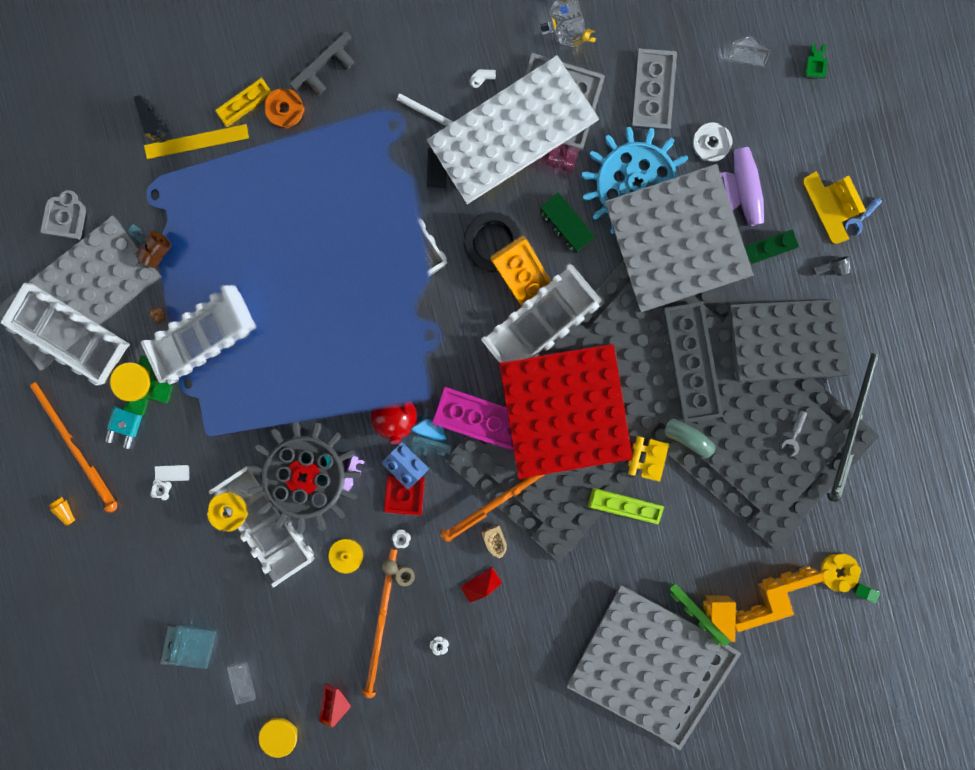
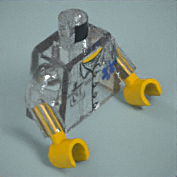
(567, 24)

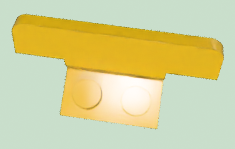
(834, 204)

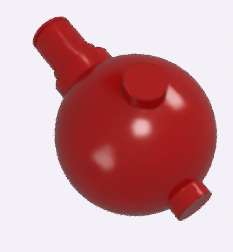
(394, 421)

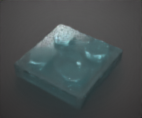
(192, 647)

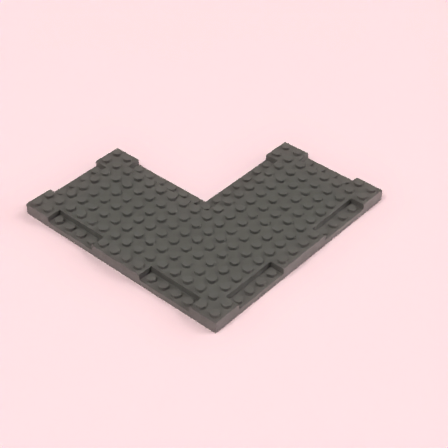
(745, 471)

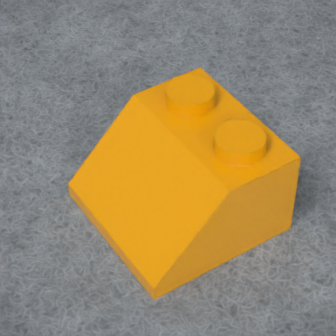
(722, 613)

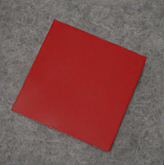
(403, 500)

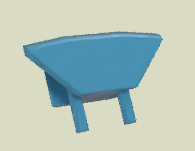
(425, 427)

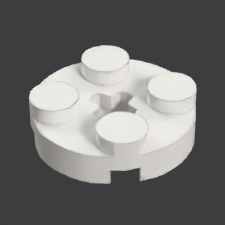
(717, 133)

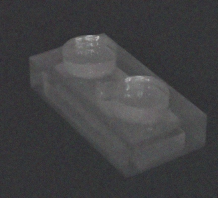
(241, 683)

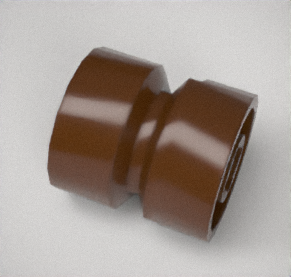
(153, 249)

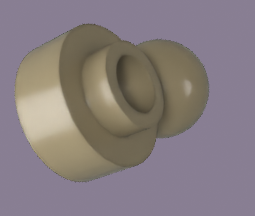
(390, 567)

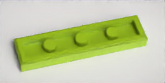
(625, 506)

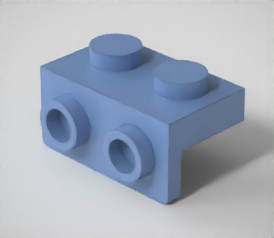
(405, 465)

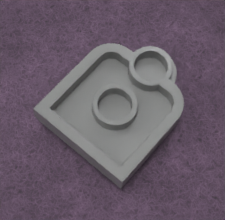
(64, 216)

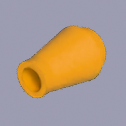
(62, 511)

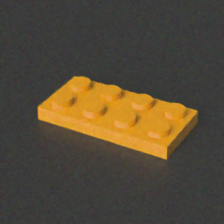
(521, 269)

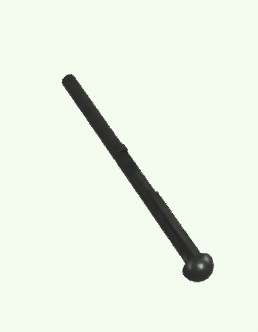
(846, 458)

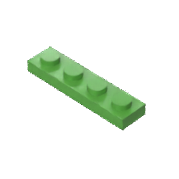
(705, 623)

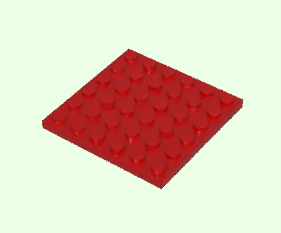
(565, 411)

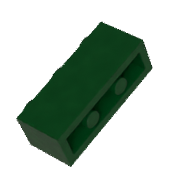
(566, 223)
(771, 246)

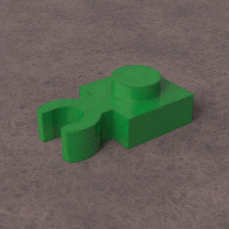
(816, 65)

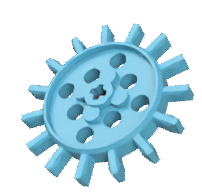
(638, 152)

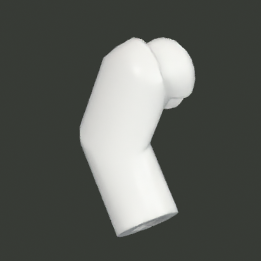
(480, 76)

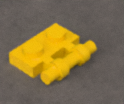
(654, 458)

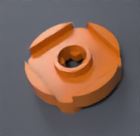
(284, 97)

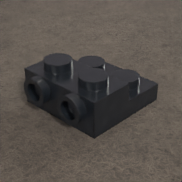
(152, 124)

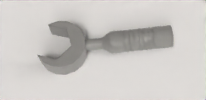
(796, 430)

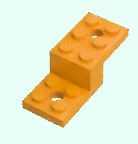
(776, 598)

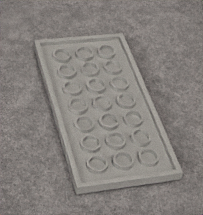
(92, 278)

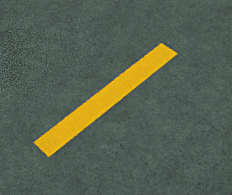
(196, 141)

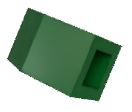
(867, 593)

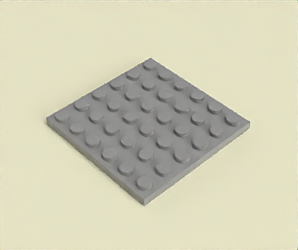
(679, 238)
(644, 663)

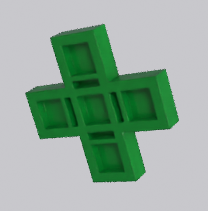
(157, 391)

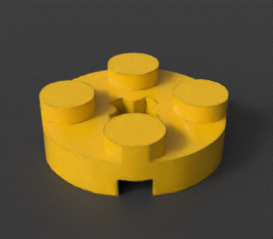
(216, 509)
(851, 572)

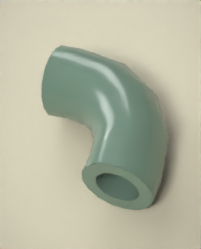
(690, 437)

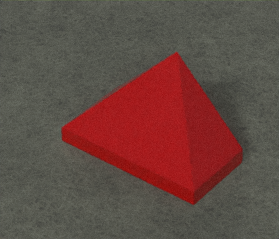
(481, 585)
(333, 706)

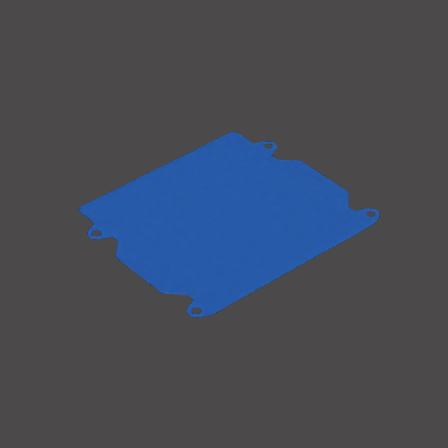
(327, 263)

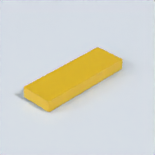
(243, 102)

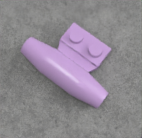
(744, 187)

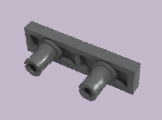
(326, 53)

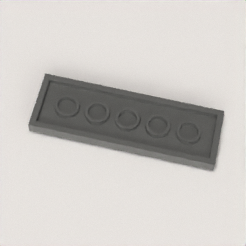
(693, 362)

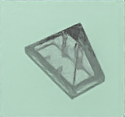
(749, 51)

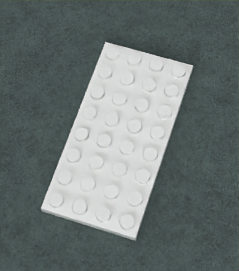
(512, 129)

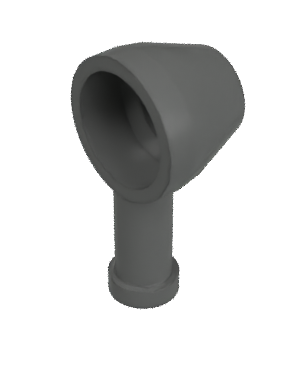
(839, 265)

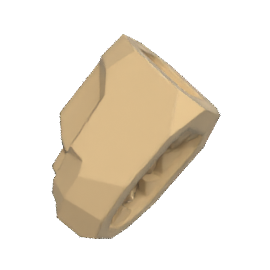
(495, 541)

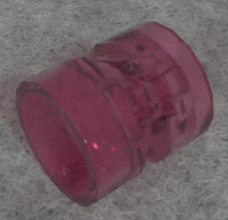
(568, 162)

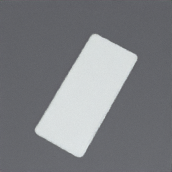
(172, 473)

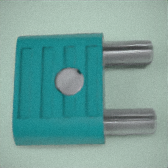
(123, 423)

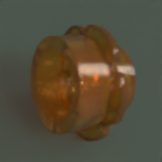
(157, 315)

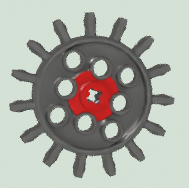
(317, 449)

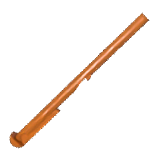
(91, 473)
(481, 513)
(369, 692)

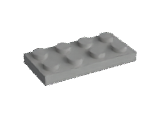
(654, 89)

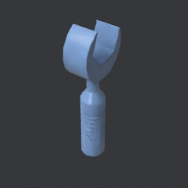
(857, 222)

